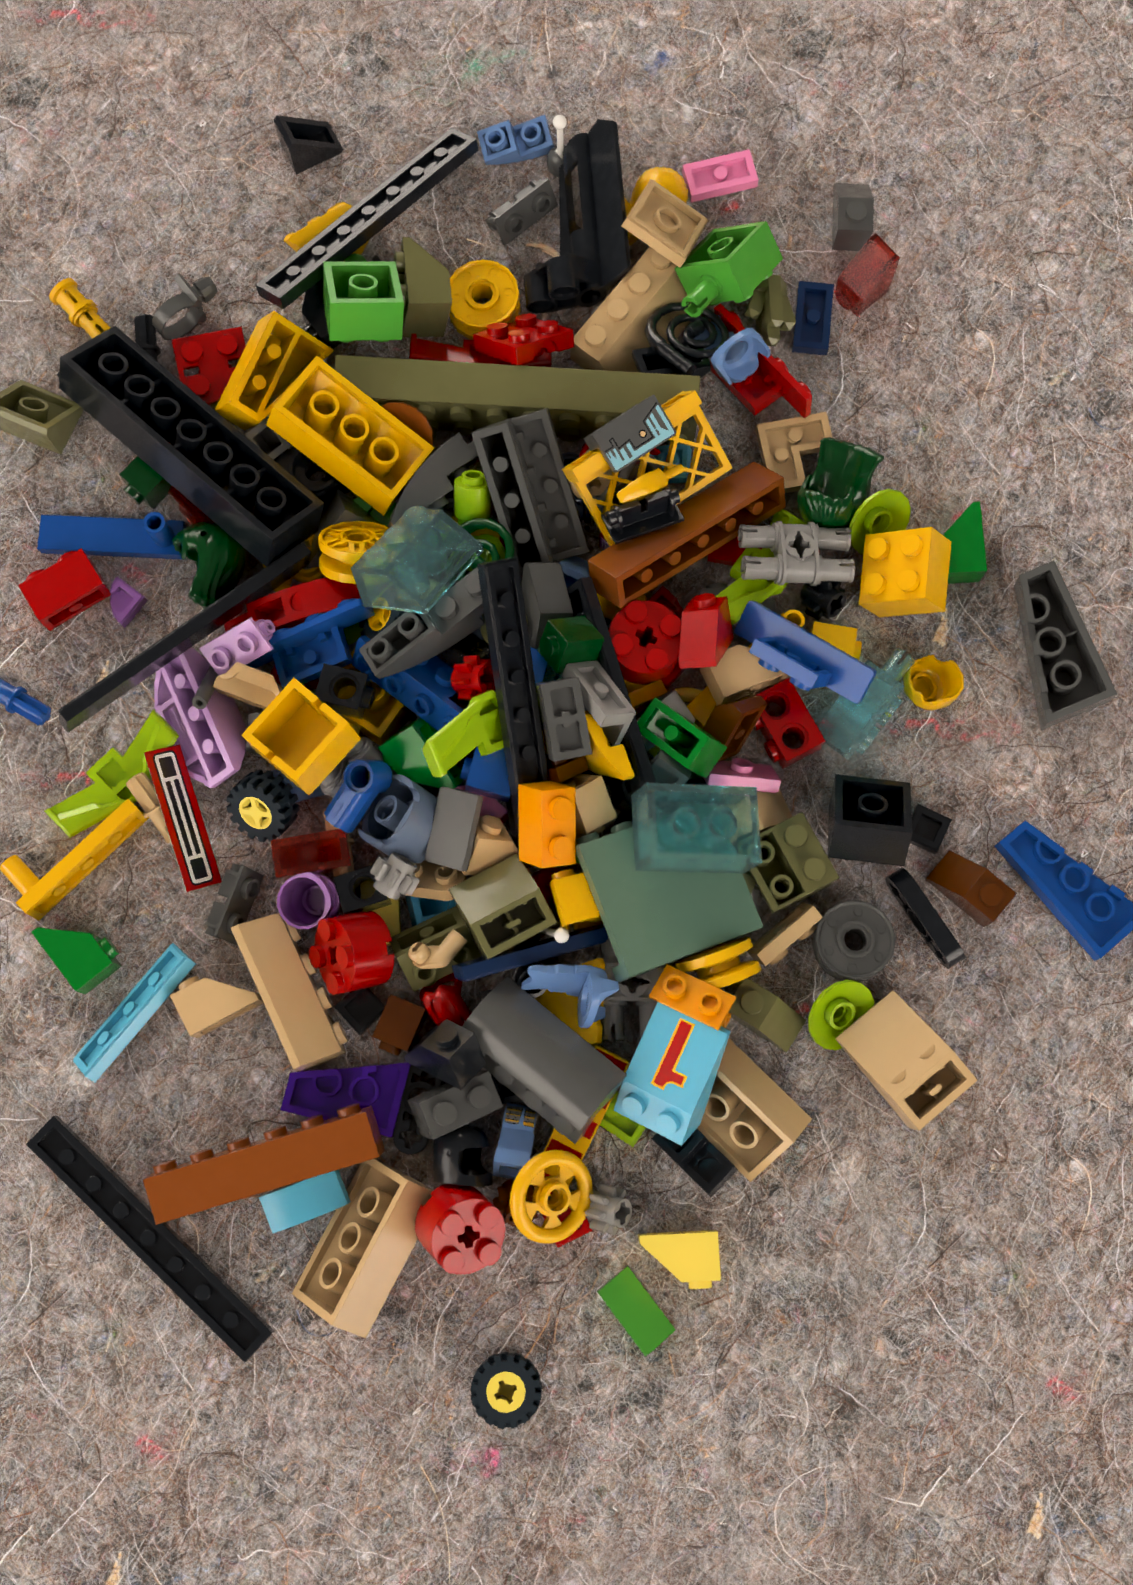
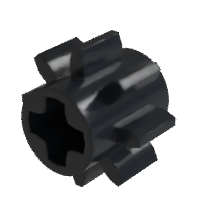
(823, 599)

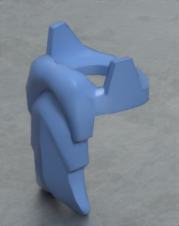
(734, 358)
(582, 981)

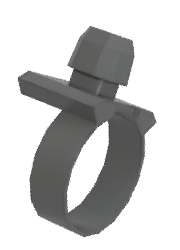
(190, 298)

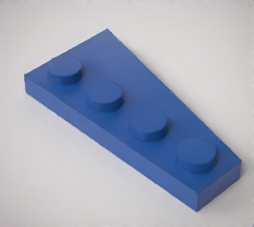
(1081, 901)

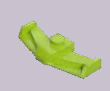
(759, 589)
(472, 728)
(110, 779)

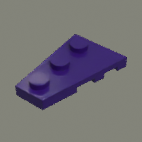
(331, 1089)

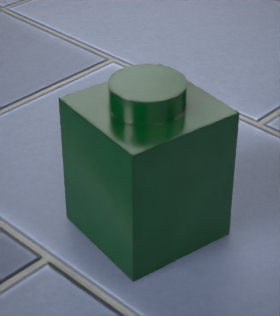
(144, 483)
(569, 642)

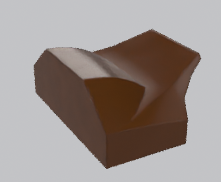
(734, 722)

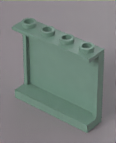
(660, 914)

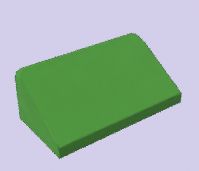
(636, 1310)

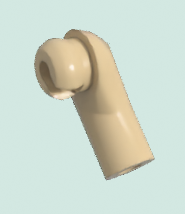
(437, 955)

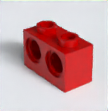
(794, 721)

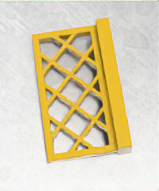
(677, 410)

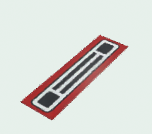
(183, 817)

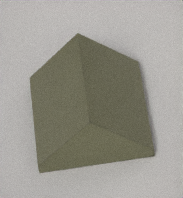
(38, 415)

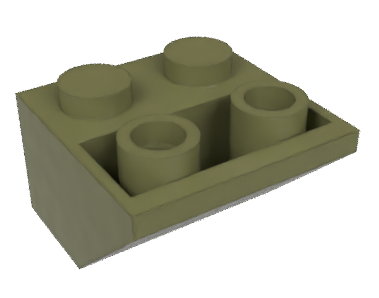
(424, 290)
(792, 864)
(502, 906)

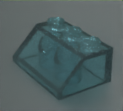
(415, 561)

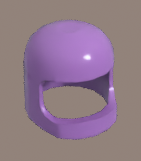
(307, 900)

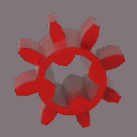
(472, 677)

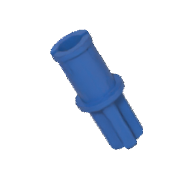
(22, 703)

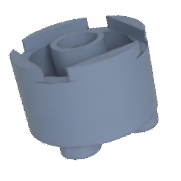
(400, 819)

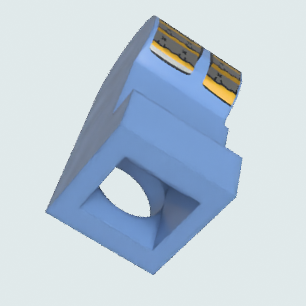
(515, 1140)

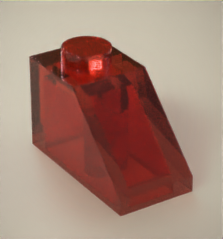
(866, 276)
(311, 852)

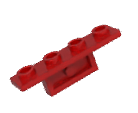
(768, 381)

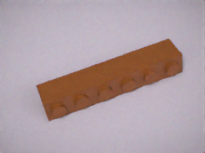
(709, 522)
(263, 1164)

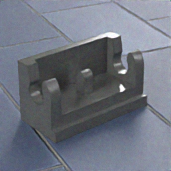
(563, 719)

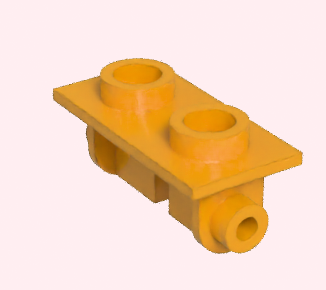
(693, 997)

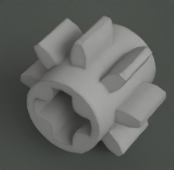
(394, 876)
(609, 1209)

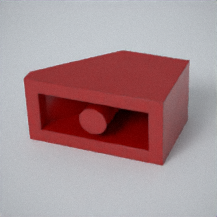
(704, 631)

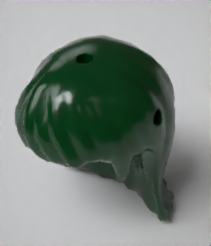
(838, 483)
(217, 558)

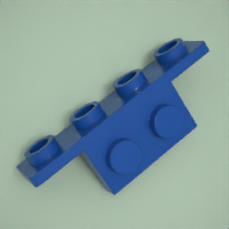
(319, 640)
(802, 654)
(422, 688)

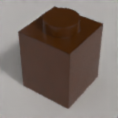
(399, 1025)

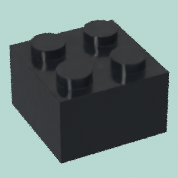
(869, 820)

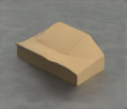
(248, 685)

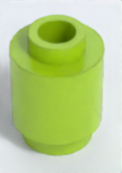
(471, 496)

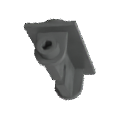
(529, 207)
(241, 888)

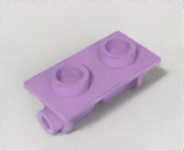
(239, 644)

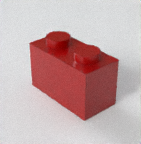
(64, 589)

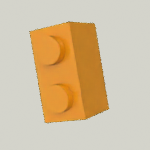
(547, 824)

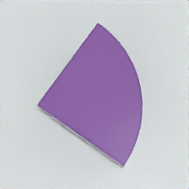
(125, 601)

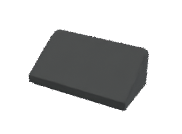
(454, 828)

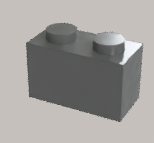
(450, 1108)

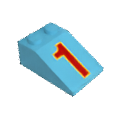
(672, 1074)

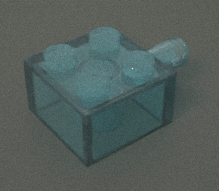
(853, 726)

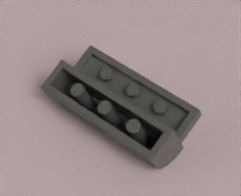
(530, 488)
(543, 1059)

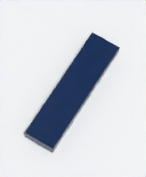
(529, 954)

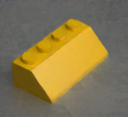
(349, 435)

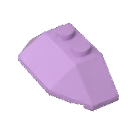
(207, 736)

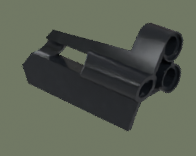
(599, 251)

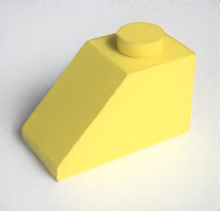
(687, 1255)

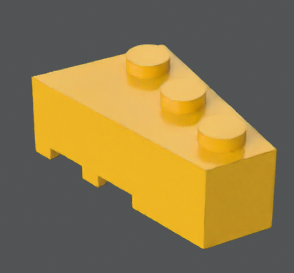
(267, 368)

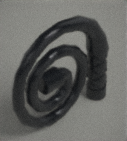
(691, 331)

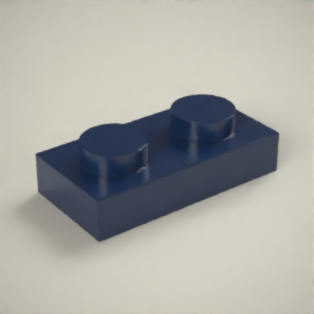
(812, 318)

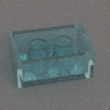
(696, 828)

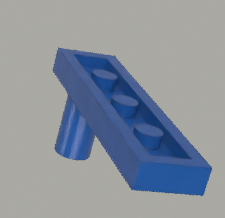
(110, 536)

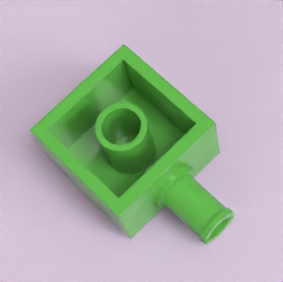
(728, 266)
(362, 300)

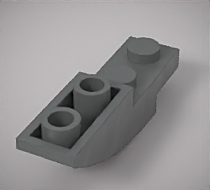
(431, 482)
(422, 636)

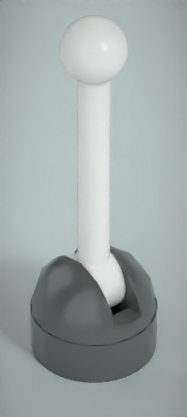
(555, 155)

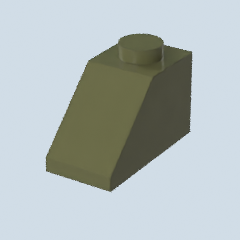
(766, 1014)

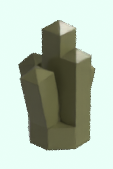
(771, 309)

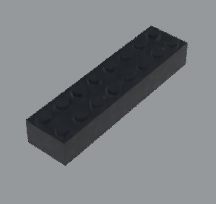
(190, 445)

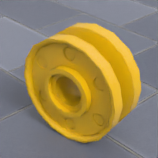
(477, 281)
(344, 545)
(721, 964)

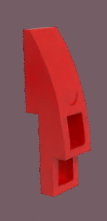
(294, 604)

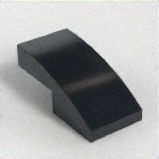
(699, 1160)

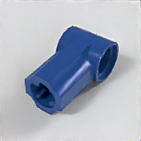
(356, 794)

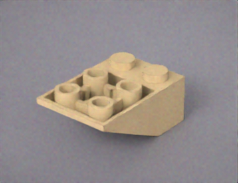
(906, 1061)

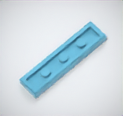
(133, 1012)

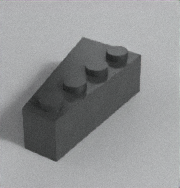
(1059, 650)

